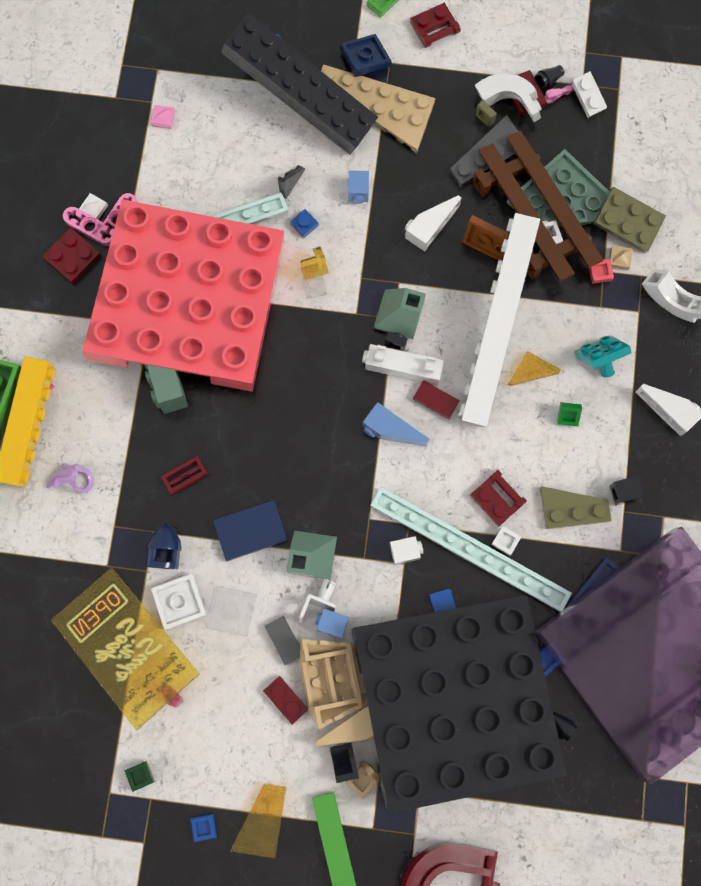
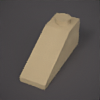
(353, 729)

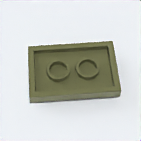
(629, 219)

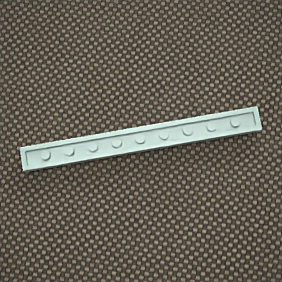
(471, 549)

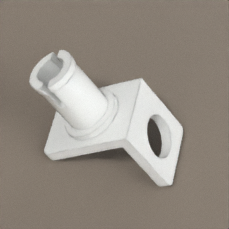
(321, 599)

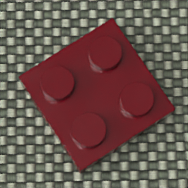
(71, 255)

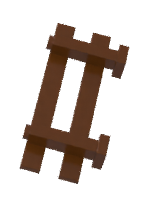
(504, 176)

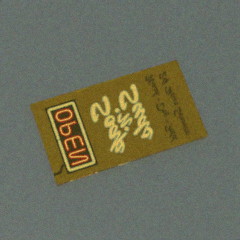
(125, 648)

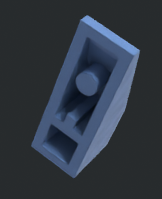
(390, 427)

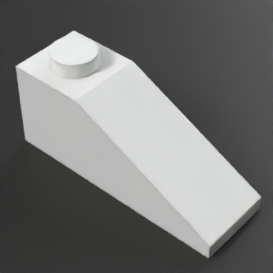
(429, 223)
(674, 410)

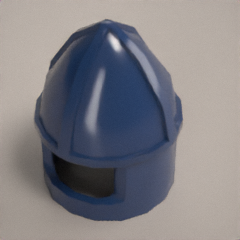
(163, 548)

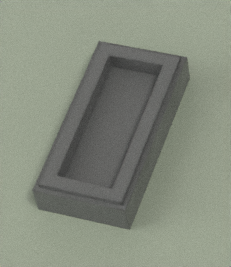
(283, 640)

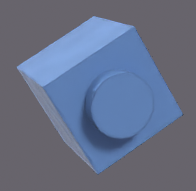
(358, 186)
(331, 623)

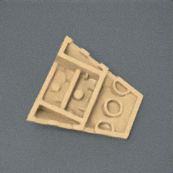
(331, 680)

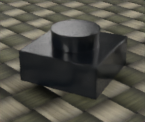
(396, 341)

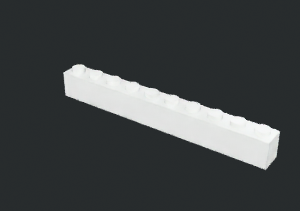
(500, 319)

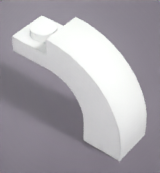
(510, 86)
(671, 296)

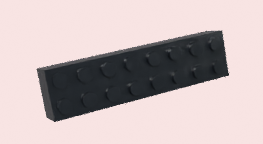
(298, 83)

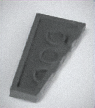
(472, 161)

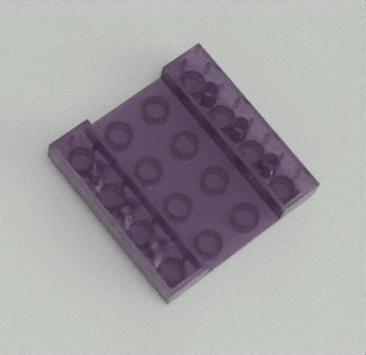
(638, 653)

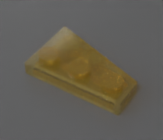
(262, 827)

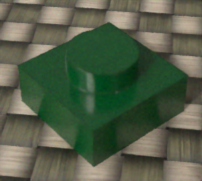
(139, 776)

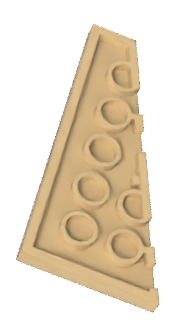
(398, 109)

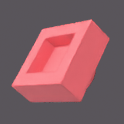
(601, 272)

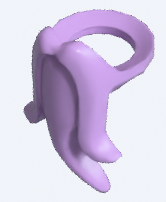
(68, 475)

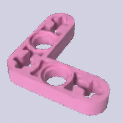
(100, 227)

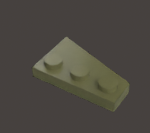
(572, 509)

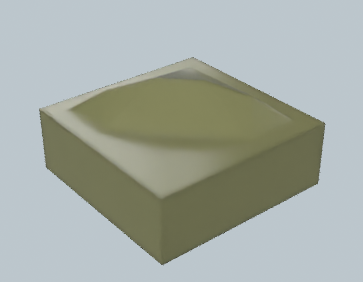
(486, 113)

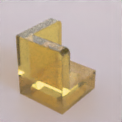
(315, 265)

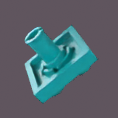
(602, 354)

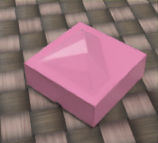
(163, 116)

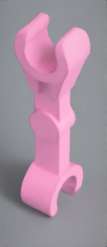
(553, 94)

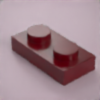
(286, 700)

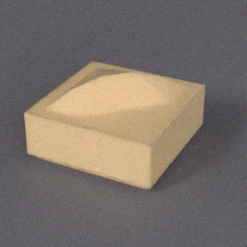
(620, 257)

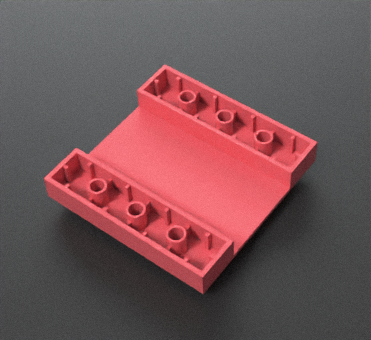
(185, 294)

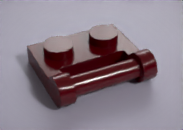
(432, 20)
(493, 503)

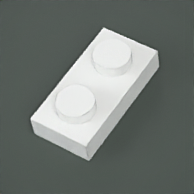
(589, 94)

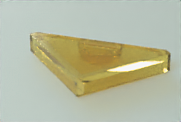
(531, 369)

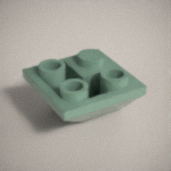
(400, 311)
(311, 555)

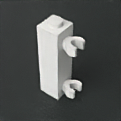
(403, 364)

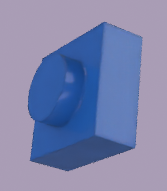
(304, 223)

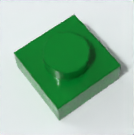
(569, 414)

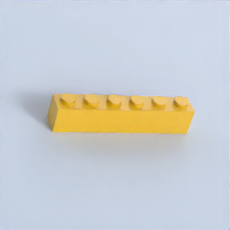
(25, 420)

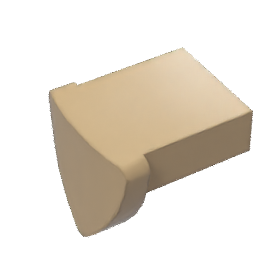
(367, 779)

